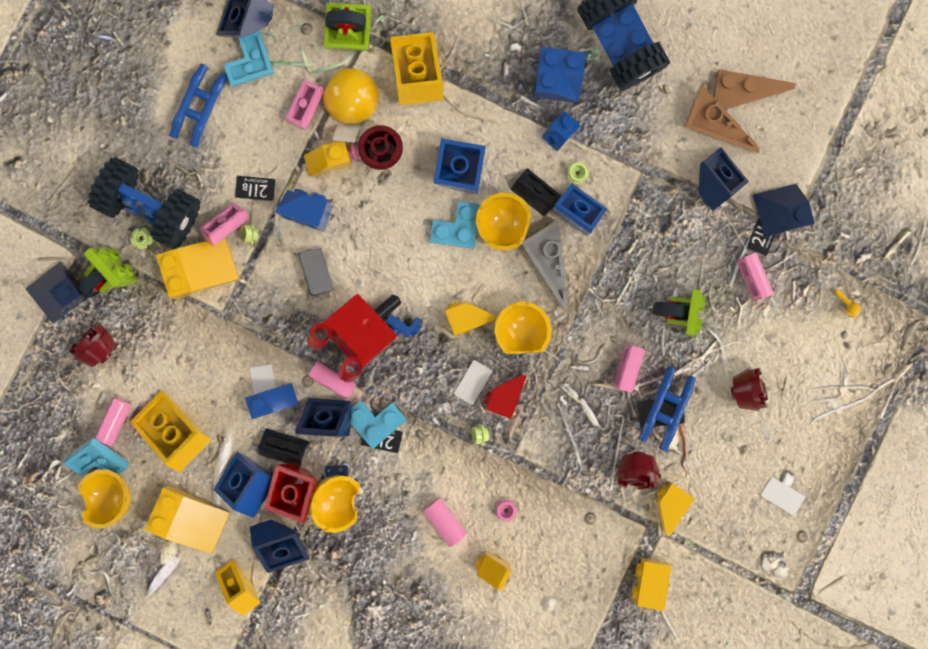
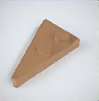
(739, 88)
(713, 120)

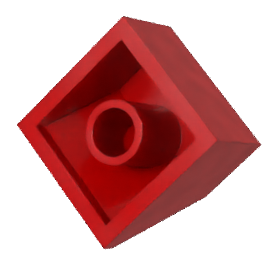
(291, 492)

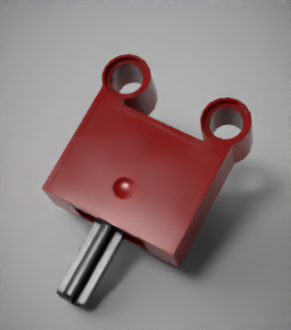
(357, 332)

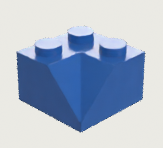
(559, 74)
(459, 166)
(305, 209)

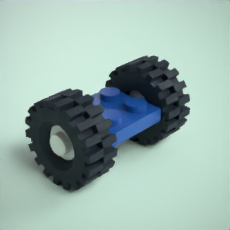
(624, 40)
(116, 191)

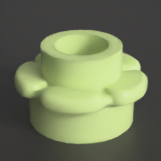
(577, 179)
(248, 233)
(147, 238)
(480, 435)

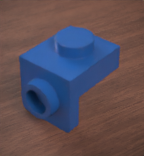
(560, 131)
(399, 327)

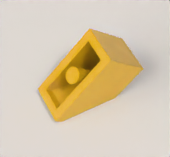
(328, 158)
(467, 317)
(672, 506)
(493, 570)
(237, 588)

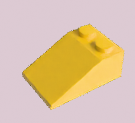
(416, 68)
(196, 268)
(170, 432)
(187, 519)

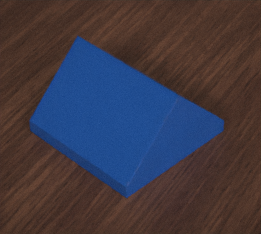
(579, 210)

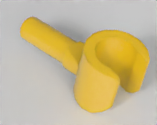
(853, 308)

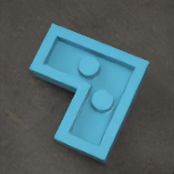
(254, 65)
(460, 233)
(376, 428)
(95, 455)

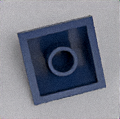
(325, 418)

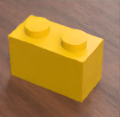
(651, 584)

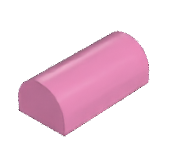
(304, 105)
(224, 224)
(755, 276)
(628, 368)
(331, 380)
(113, 421)
(445, 522)

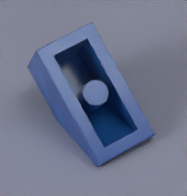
(271, 401)

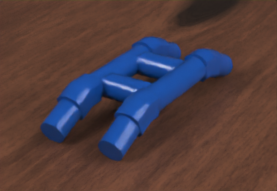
(202, 117)
(654, 414)

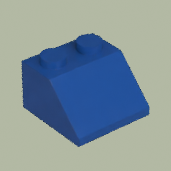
(244, 485)

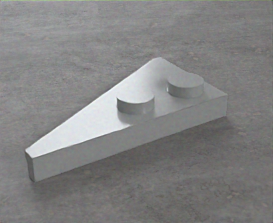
(546, 254)

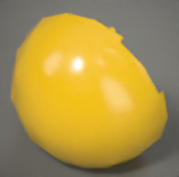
(351, 96)
(503, 221)
(523, 329)
(105, 497)
(333, 503)

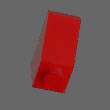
(505, 396)

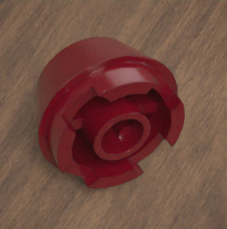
(380, 147)
(94, 346)
(749, 390)
(638, 470)

